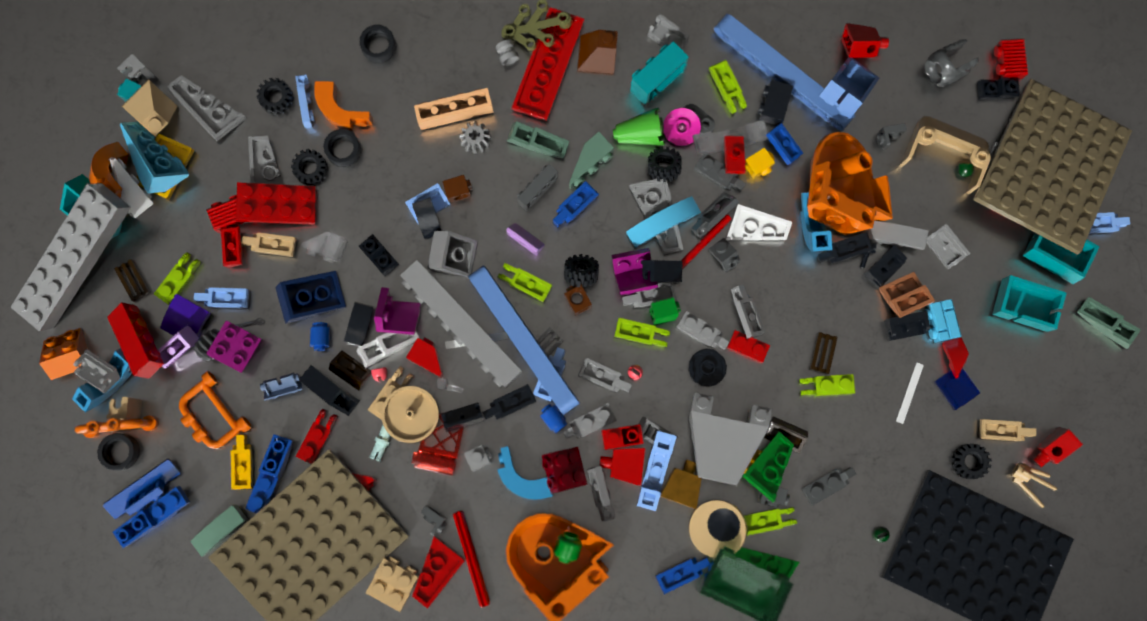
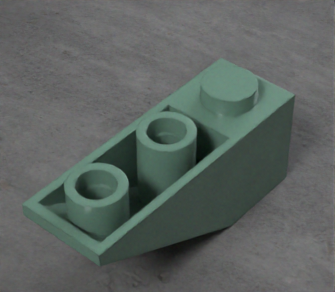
(592, 155)

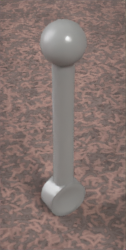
(259, 321)

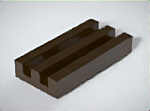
(124, 266)
(820, 335)

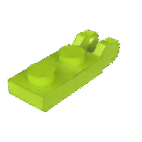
(727, 85)
(177, 279)
(526, 283)
(639, 332)
(830, 385)
(768, 520)

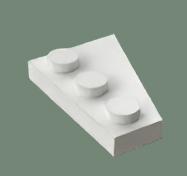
(757, 226)

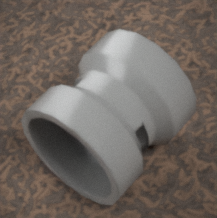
(506, 50)

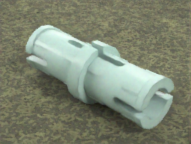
(380, 445)

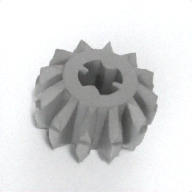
(481, 140)

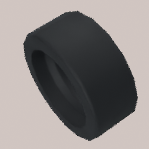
(377, 57)
(332, 137)
(103, 448)

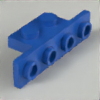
(142, 491)

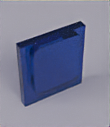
(958, 390)

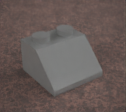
(452, 253)

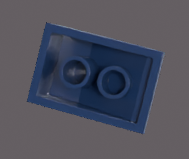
(309, 296)

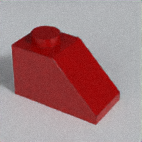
(425, 356)

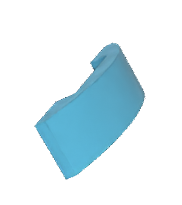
(663, 221)

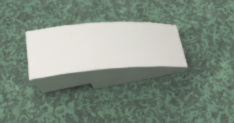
(383, 347)

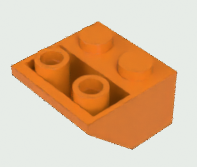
(61, 352)

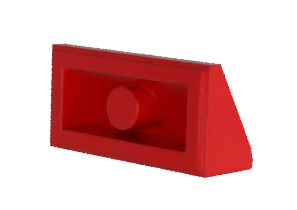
(231, 247)

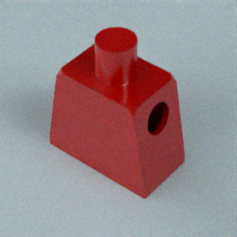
(862, 41)
(1062, 441)
(625, 464)

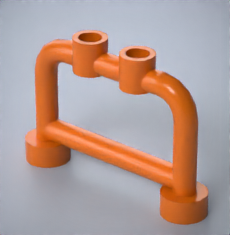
(190, 419)
(94, 428)

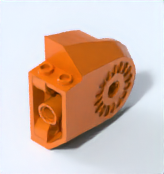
(844, 187)
(548, 582)

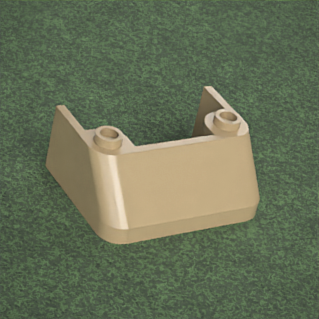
(931, 130)

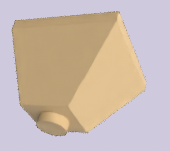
(150, 107)

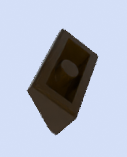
(349, 370)
(793, 433)

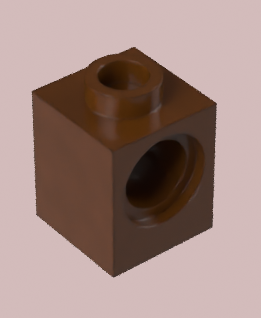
(457, 188)
(577, 308)

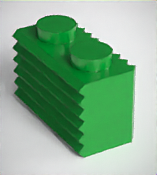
(664, 311)

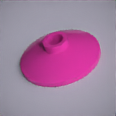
(671, 128)

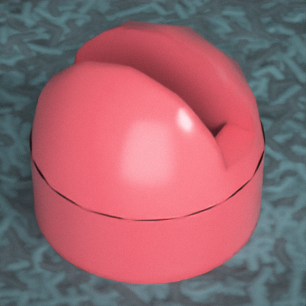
(376, 373)
(632, 375)

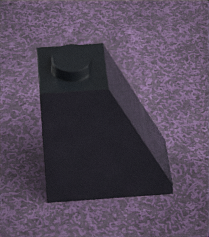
(329, 390)

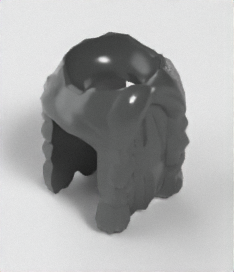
(948, 71)

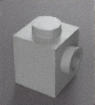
(478, 457)

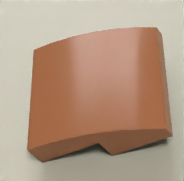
(906, 295)

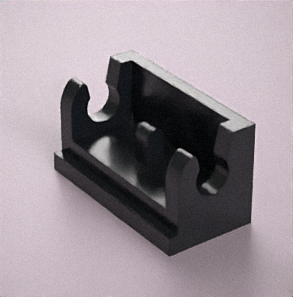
(886, 266)
(662, 270)
(907, 326)
(462, 417)

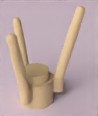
(1024, 473)

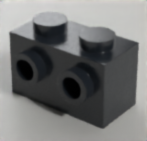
(775, 103)

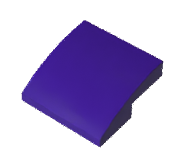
(182, 314)

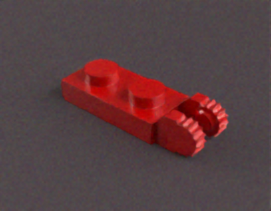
(316, 438)

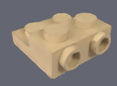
(393, 583)

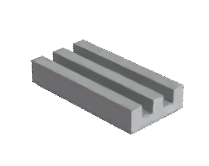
(554, 335)

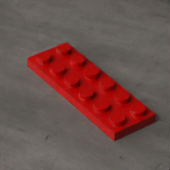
(547, 69)

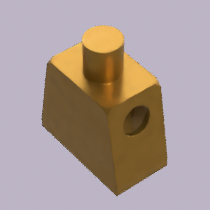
(683, 486)

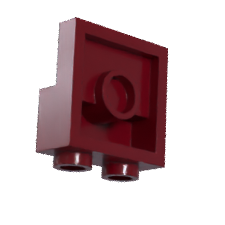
(564, 470)

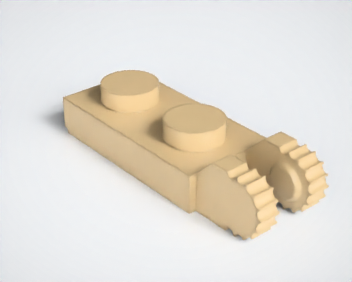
(390, 386)

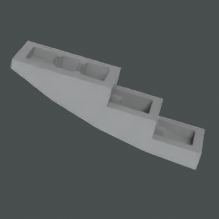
(895, 235)

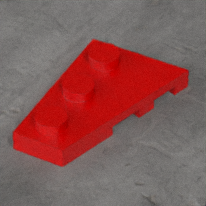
(437, 571)

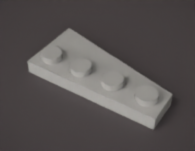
(210, 112)
(262, 161)
(653, 197)

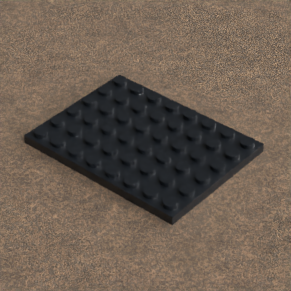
(976, 554)

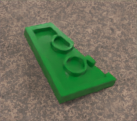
(769, 466)
(768, 562)

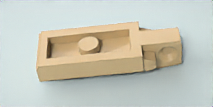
(271, 244)
(1004, 430)

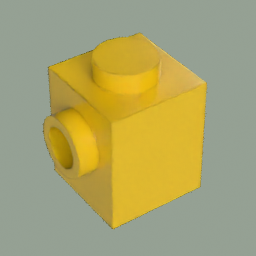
(760, 163)

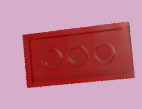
(275, 203)

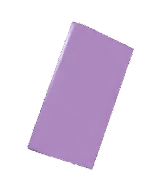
(525, 238)

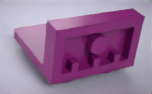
(628, 271)
(395, 315)
(233, 346)

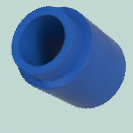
(319, 336)
(553, 418)

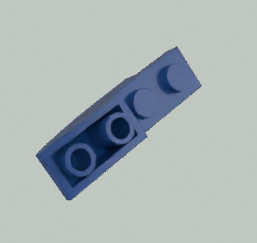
(270, 473)
(152, 517)

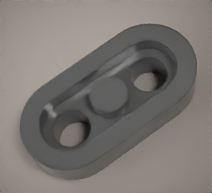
(703, 117)

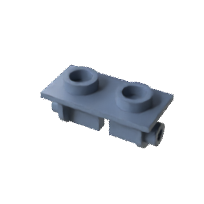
(289, 384)

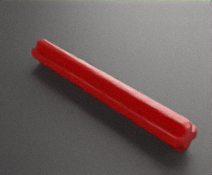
(471, 559)

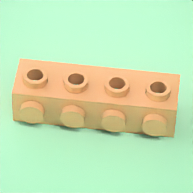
(453, 108)

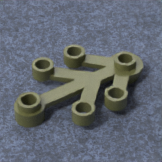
(533, 26)

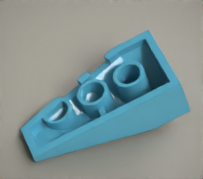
(153, 164)

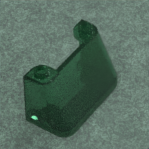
(745, 586)

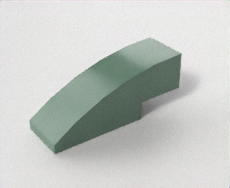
(537, 140)
(1109, 322)
(219, 530)

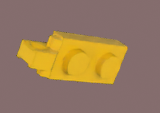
(241, 464)

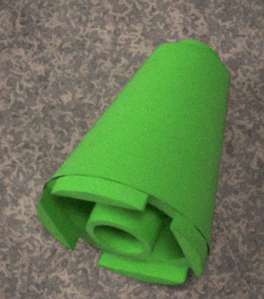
(641, 129)

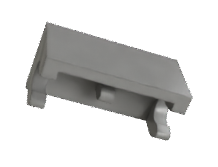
(666, 32)
(135, 70)
(947, 246)
(96, 371)

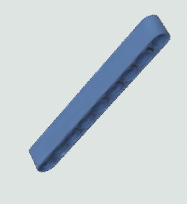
(779, 69)
(524, 340)

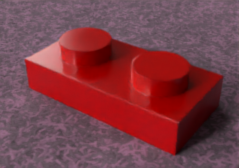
(748, 347)

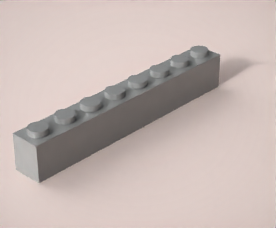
(461, 324)

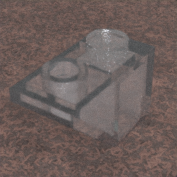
(326, 245)

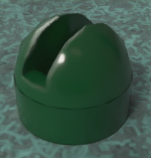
(965, 169)
(879, 530)

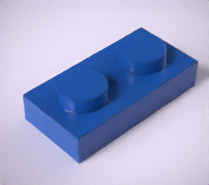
(784, 144)

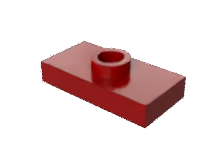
(734, 154)

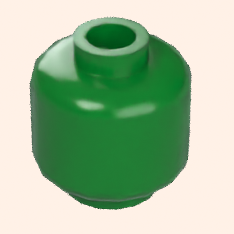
(567, 547)

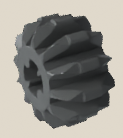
(204, 343)

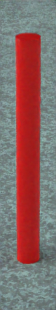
(706, 239)

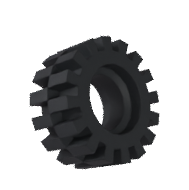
(268, 87)
(320, 170)
(667, 172)
(581, 270)
(983, 461)

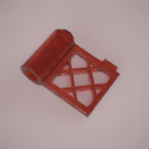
(436, 459)

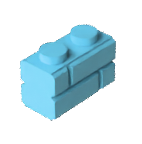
(942, 321)

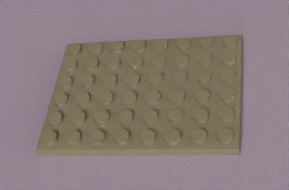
(1053, 166)
(309, 544)

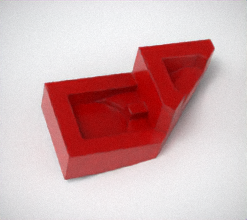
(957, 354)

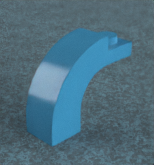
(815, 233)
(89, 397)
(524, 488)

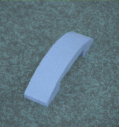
(656, 470)

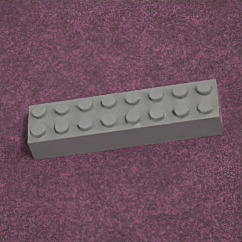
(70, 256)

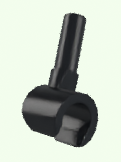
(866, 255)

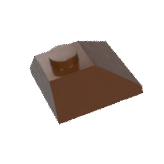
(597, 52)

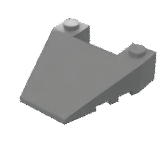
(723, 444)

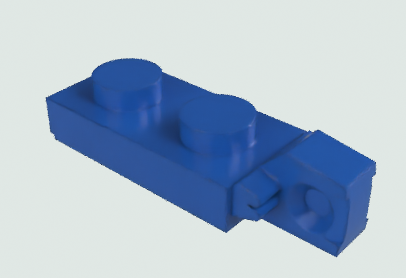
(575, 204)
(681, 574)

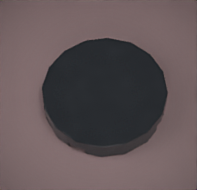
(707, 367)

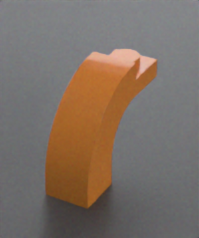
(326, 99)
(101, 168)

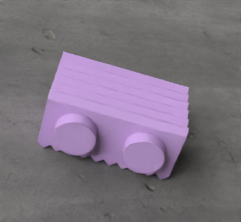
(177, 346)

